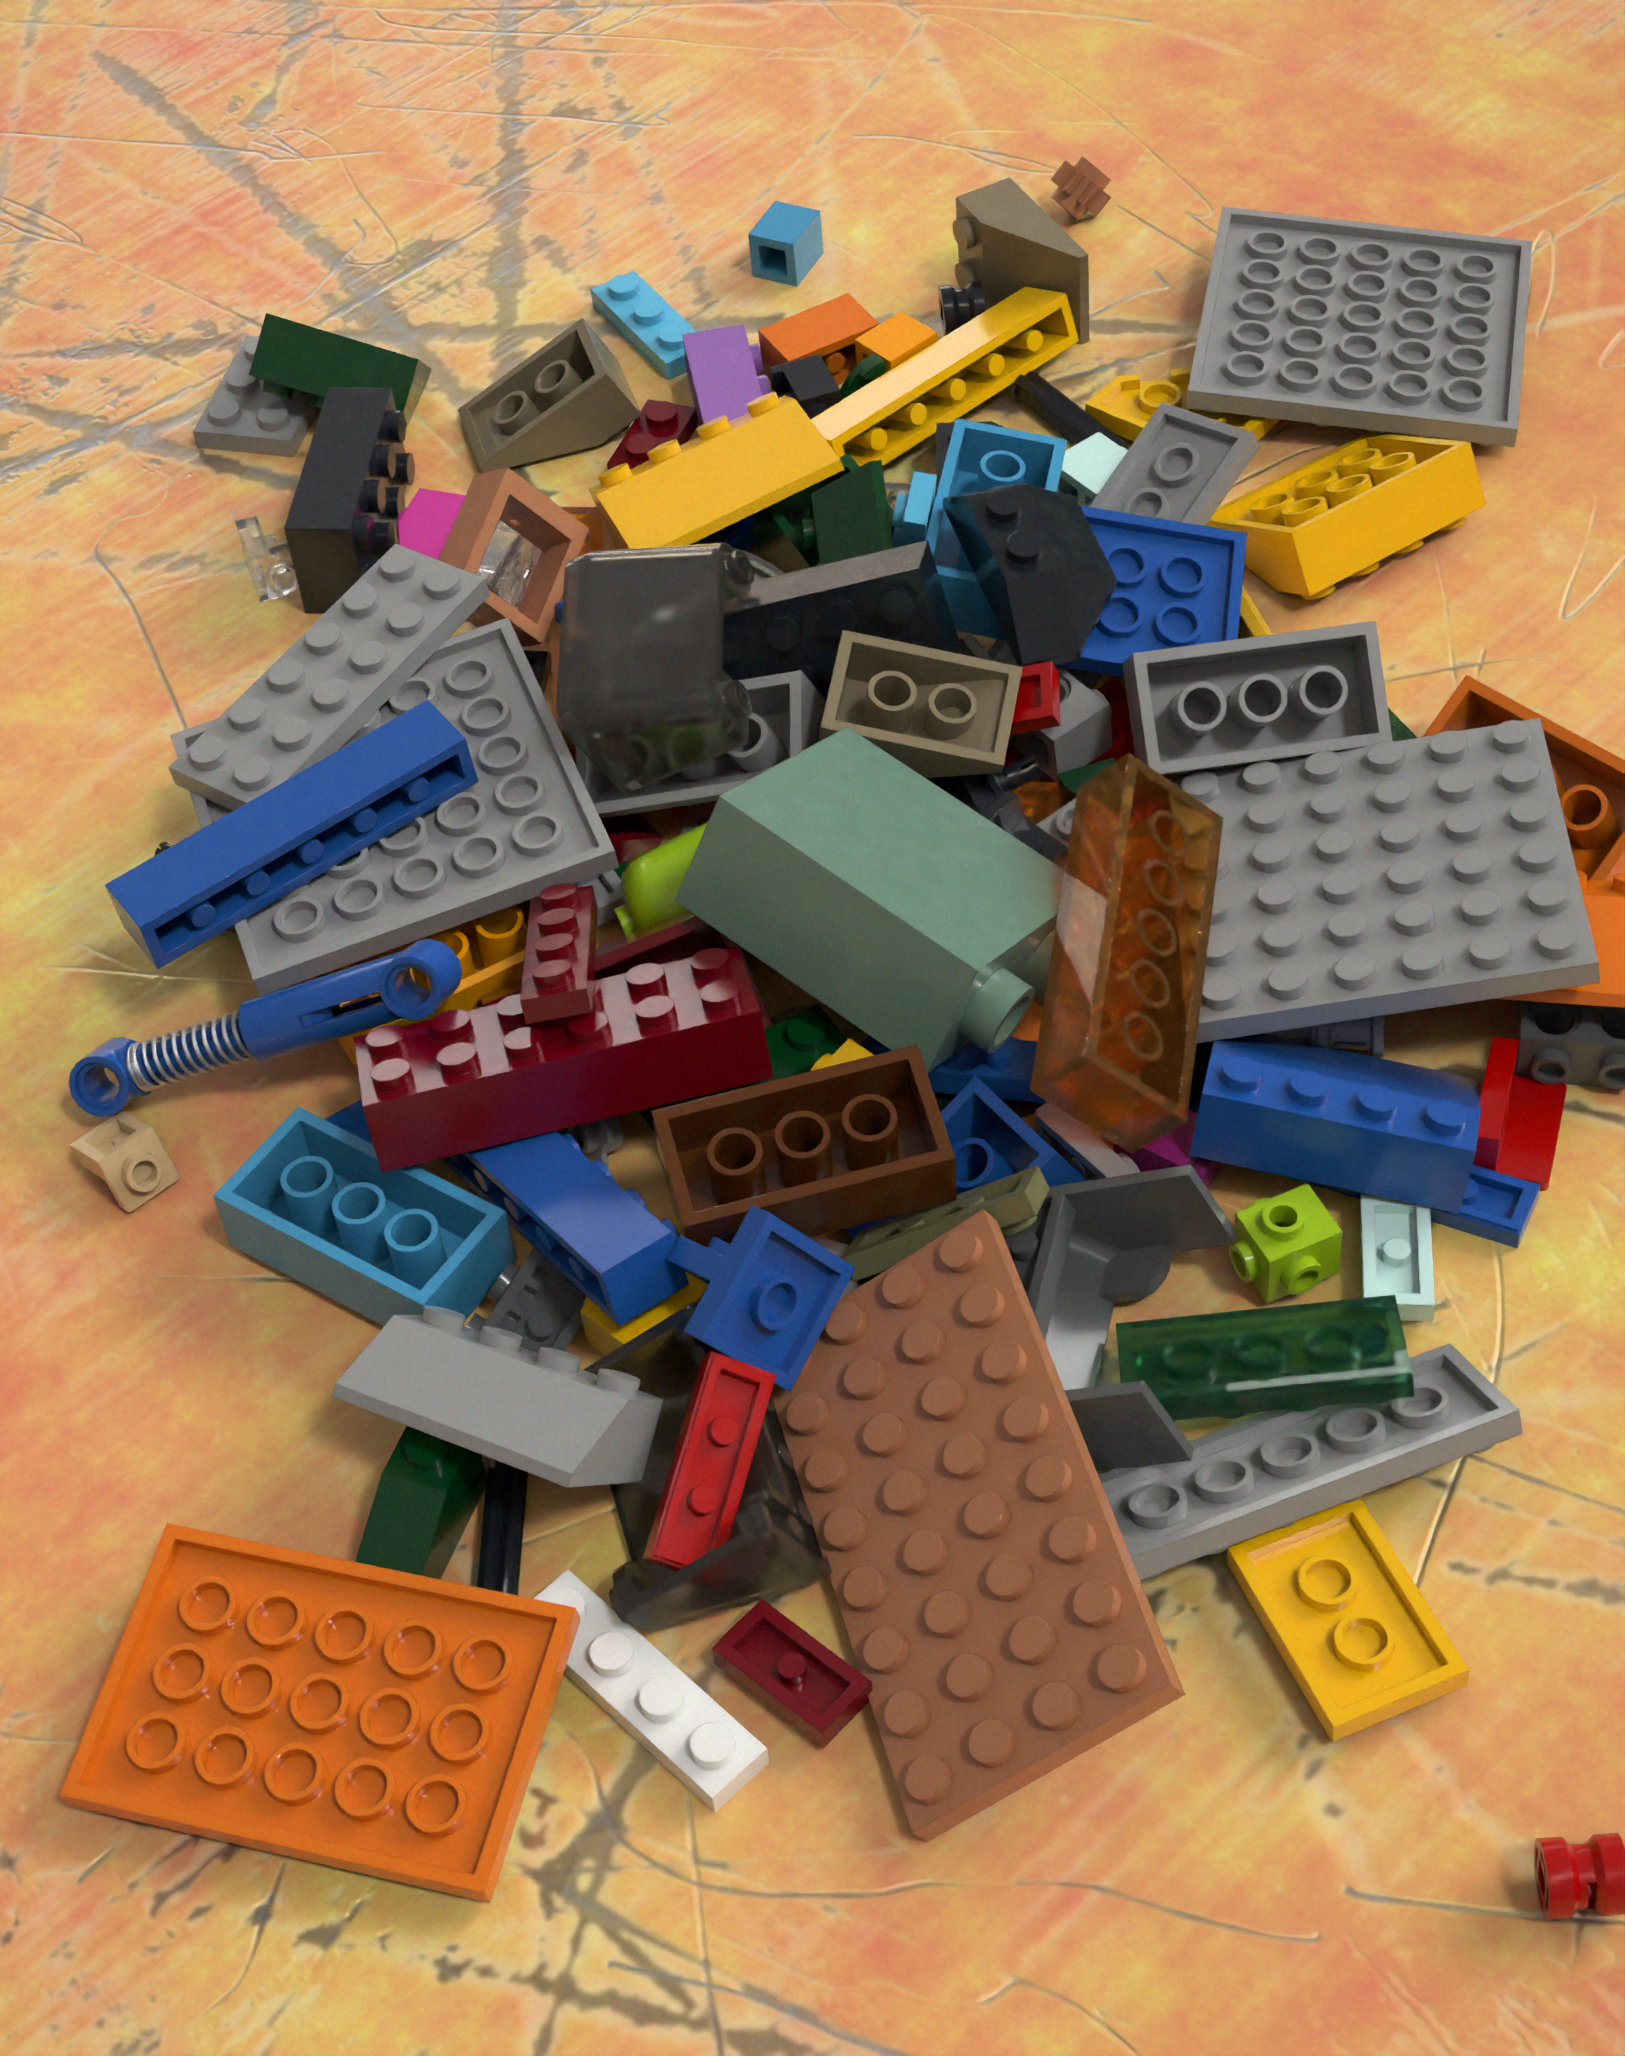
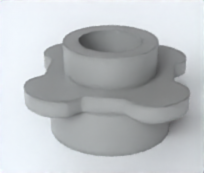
(598, 1138)

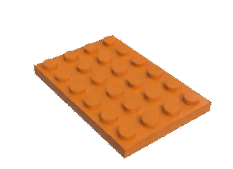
(325, 1710)

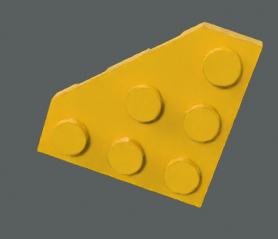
(1129, 404)

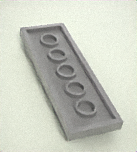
(1173, 473)
(331, 678)
(1300, 1463)

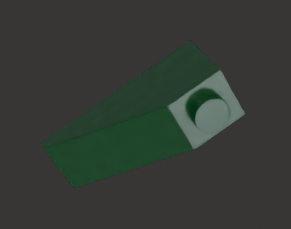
(422, 1505)

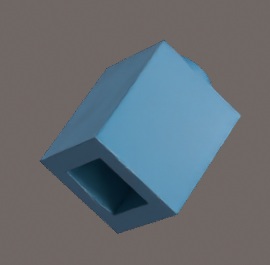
(786, 243)

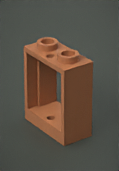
(536, 518)

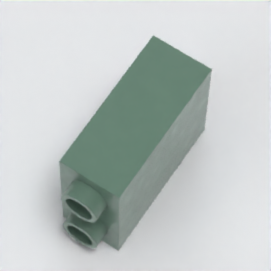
(880, 897)

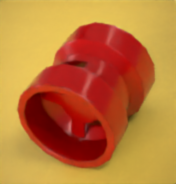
(1580, 1875)

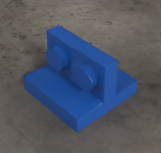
(763, 1293)

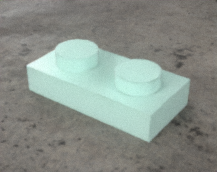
(1397, 1255)

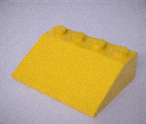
(715, 477)
(1353, 510)

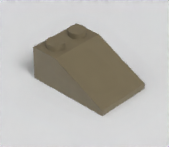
(1015, 245)
(551, 403)
(923, 704)

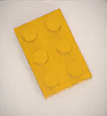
(1347, 1618)

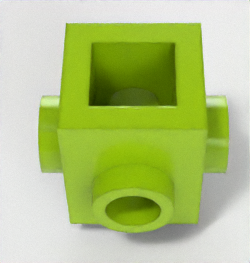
(1286, 1243)

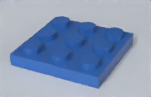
(1171, 589)

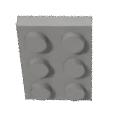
(252, 420)

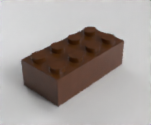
(809, 1149)

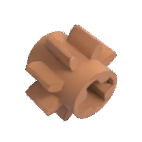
(1080, 188)

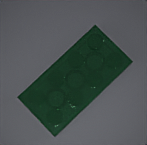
(1270, 1358)

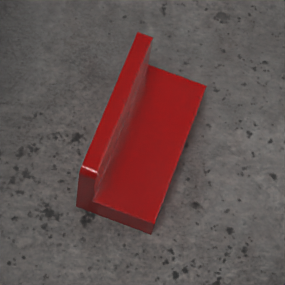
(1517, 1118)

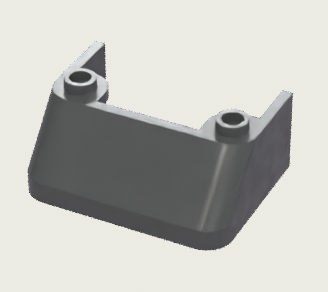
(1101, 1248)

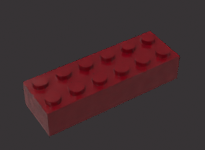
(495, 1080)

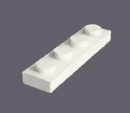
(656, 1699)

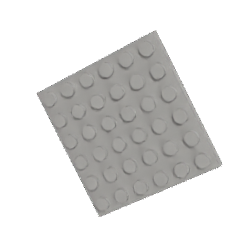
(1363, 327)
(464, 859)
(1390, 882)

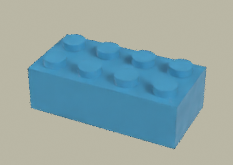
(977, 460)
(363, 1236)

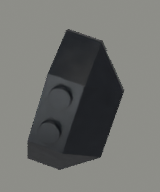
(1034, 567)

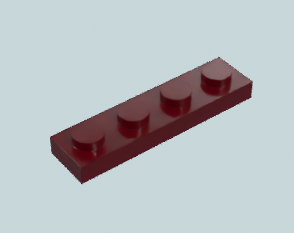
(559, 954)

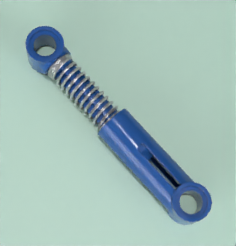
(270, 1026)

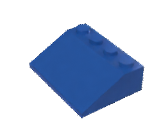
(1339, 1119)

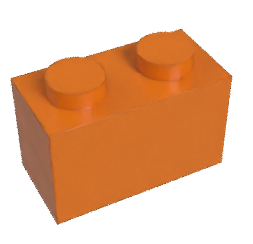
(821, 330)

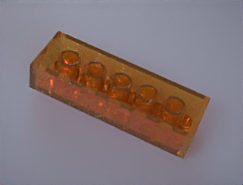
(1129, 956)

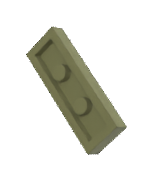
(1010, 1200)

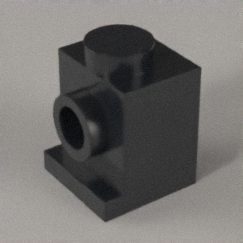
(806, 382)

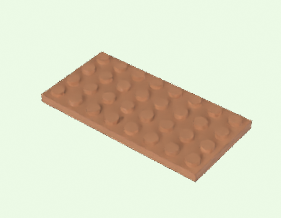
(968, 1532)

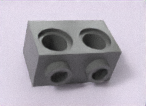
(1571, 1044)

